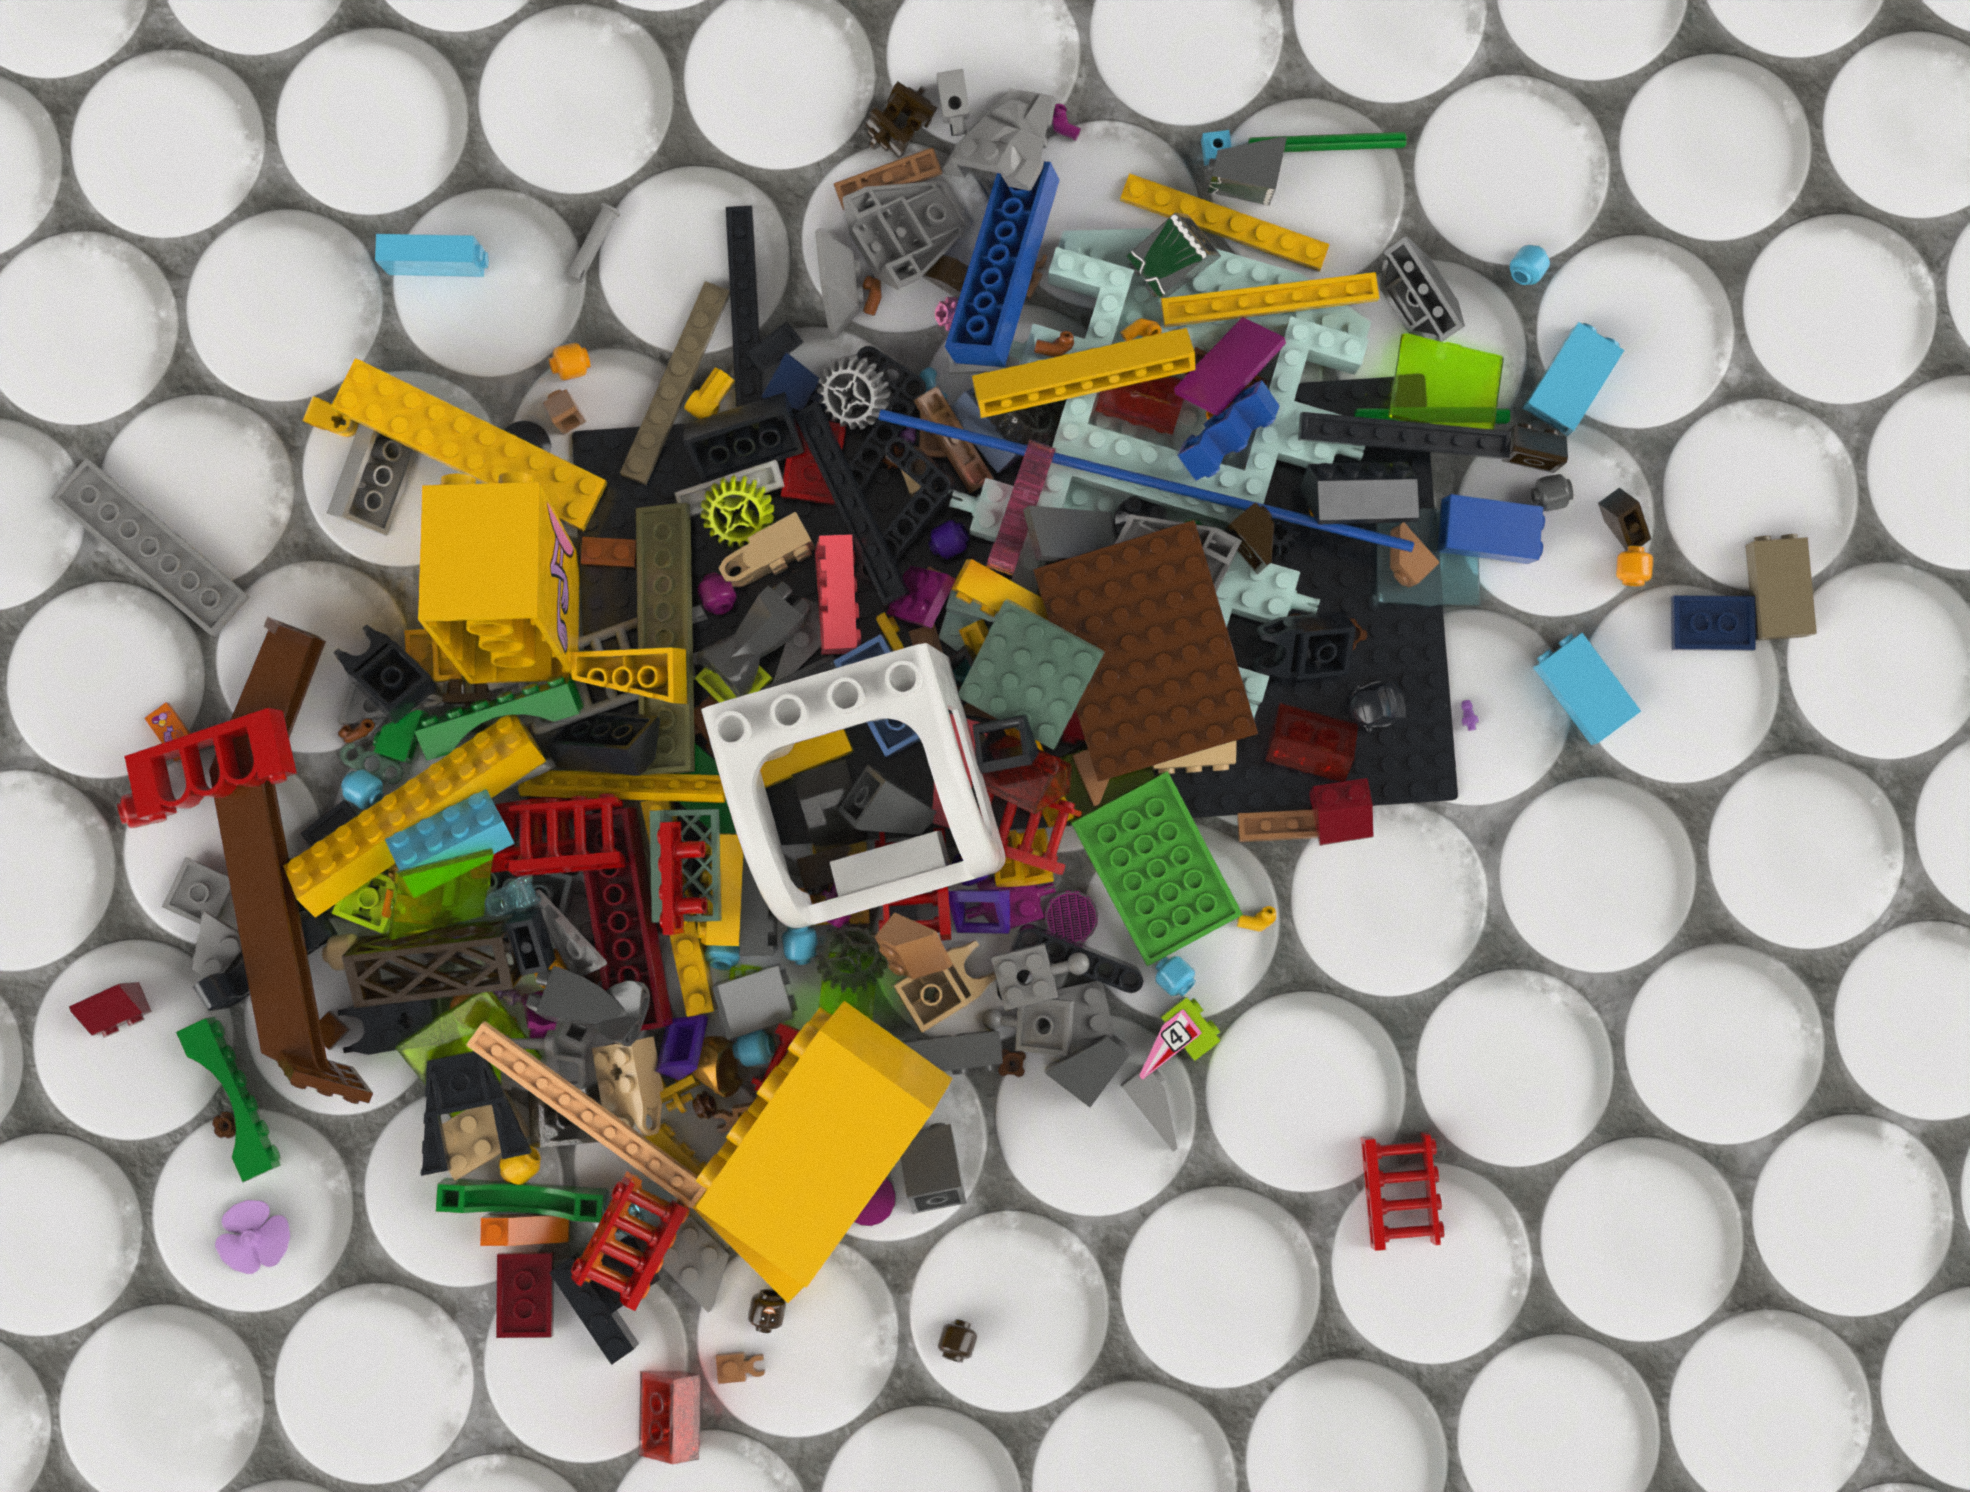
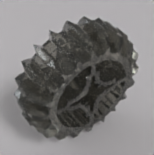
(1026, 424)
(832, 967)

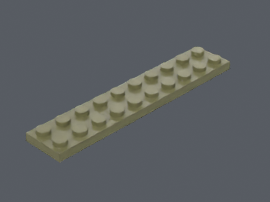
(666, 622)

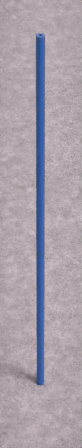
(1144, 480)

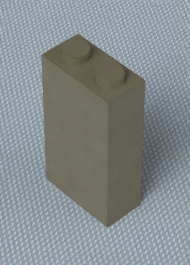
(1781, 586)

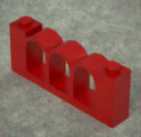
(151, 778)

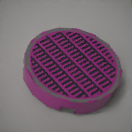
(1071, 916)

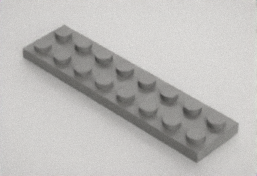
(150, 547)

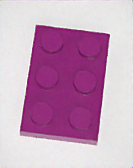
(926, 597)

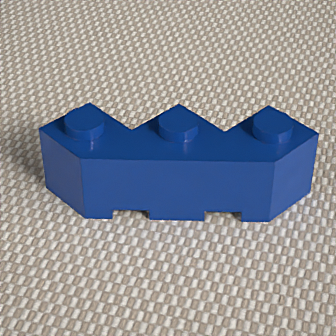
(1228, 431)

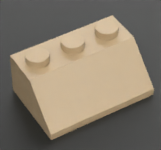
(1218, 757)

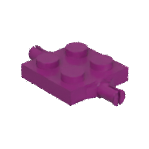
(1024, 903)

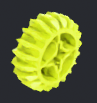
(719, 498)

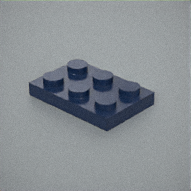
(1713, 623)

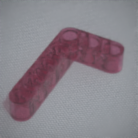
(1024, 493)

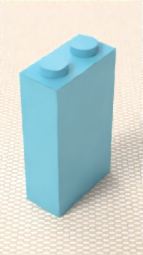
(431, 255)
(1573, 378)
(1586, 688)

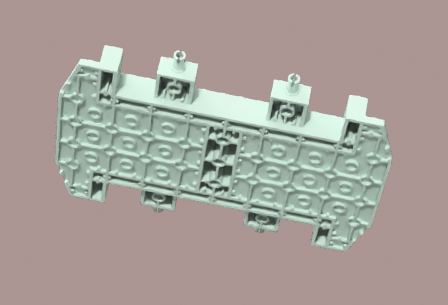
(1099, 267)

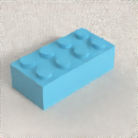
(452, 832)

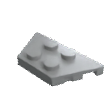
(696, 1261)

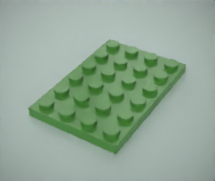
(1156, 868)

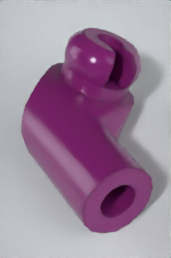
(1061, 125)

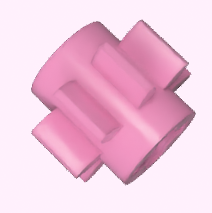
(945, 312)

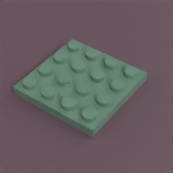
(1031, 671)

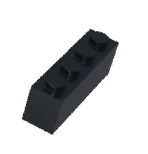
(595, 1313)

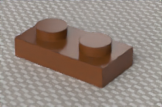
(609, 552)

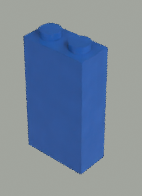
(1490, 529)

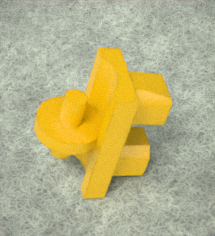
(675, 1091)

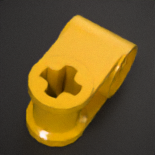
(324, 417)

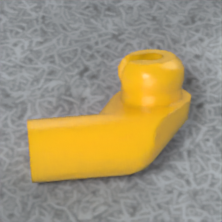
(1258, 922)

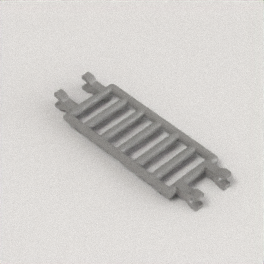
(614, 700)

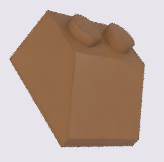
(911, 948)

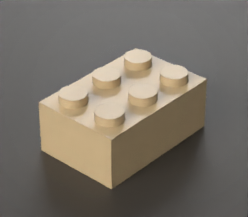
(474, 1138)

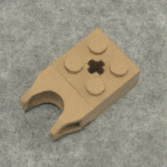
(769, 551)
(952, 988)
(629, 1082)

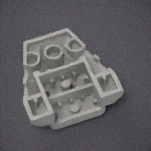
(1007, 140)

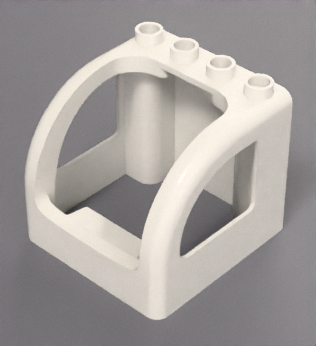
(904, 686)

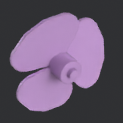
(255, 1244)

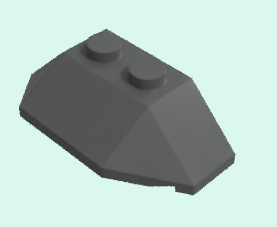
(1419, 292)

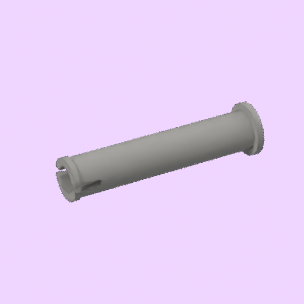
(592, 242)

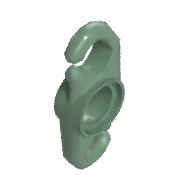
(384, 763)

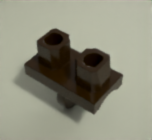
(912, 104)
(887, 134)
(457, 693)

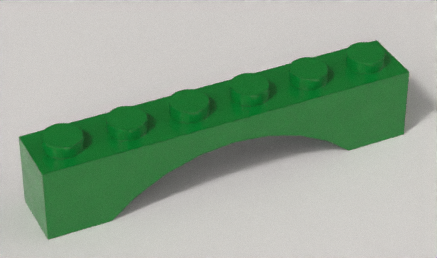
(550, 701)
(252, 1149)
(566, 1202)

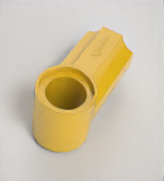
(707, 399)

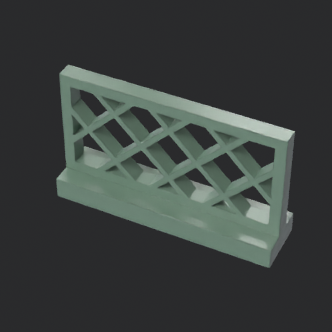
(666, 816)

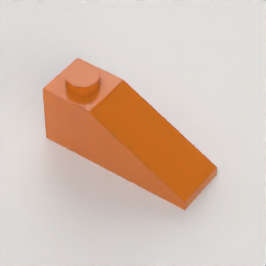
(523, 1229)

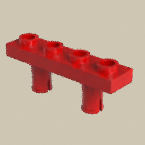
(671, 885)

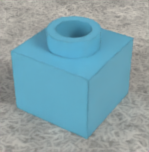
(1210, 138)

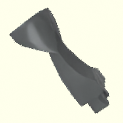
(763, 630)
(574, 999)

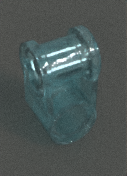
(516, 897)

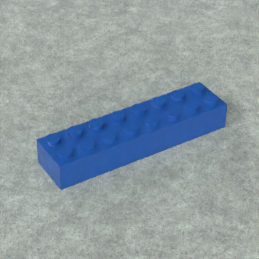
(1001, 271)

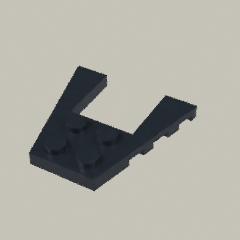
(463, 1084)

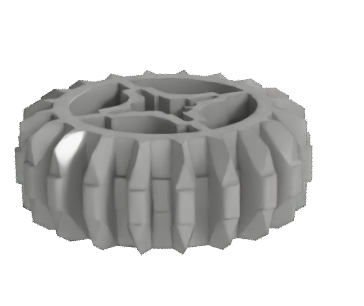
(833, 388)

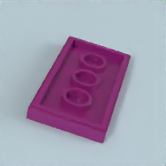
(1230, 366)

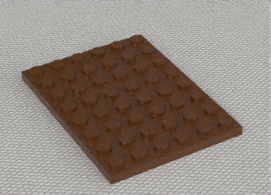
(1167, 658)

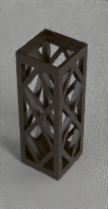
(369, 954)

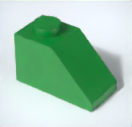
(399, 739)

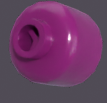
(716, 594)

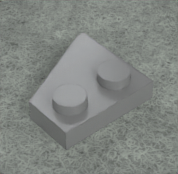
(215, 946)

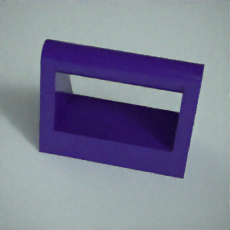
(1002, 904)
(682, 1046)

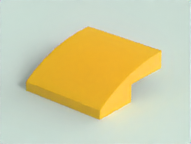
(430, 656)
(1021, 874)

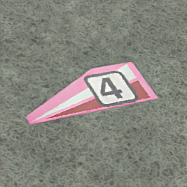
(1171, 1039)

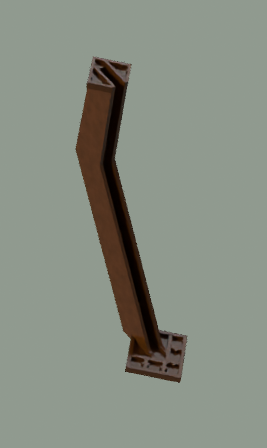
(261, 889)

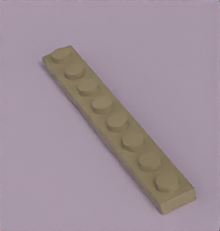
(675, 383)

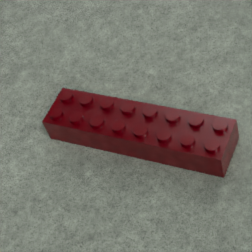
(623, 915)

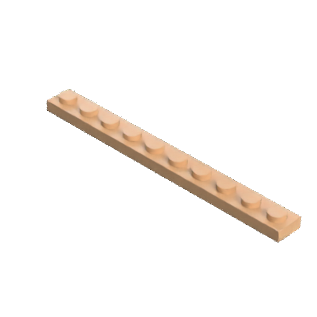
(586, 1113)

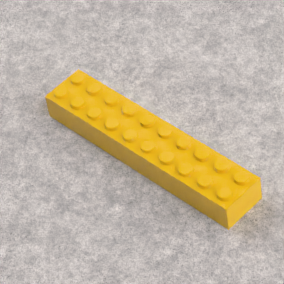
(463, 440)
(359, 847)

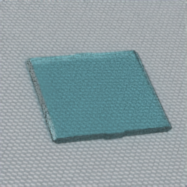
(1449, 583)

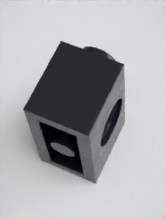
(530, 941)

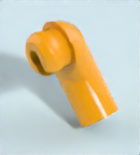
(1141, 327)

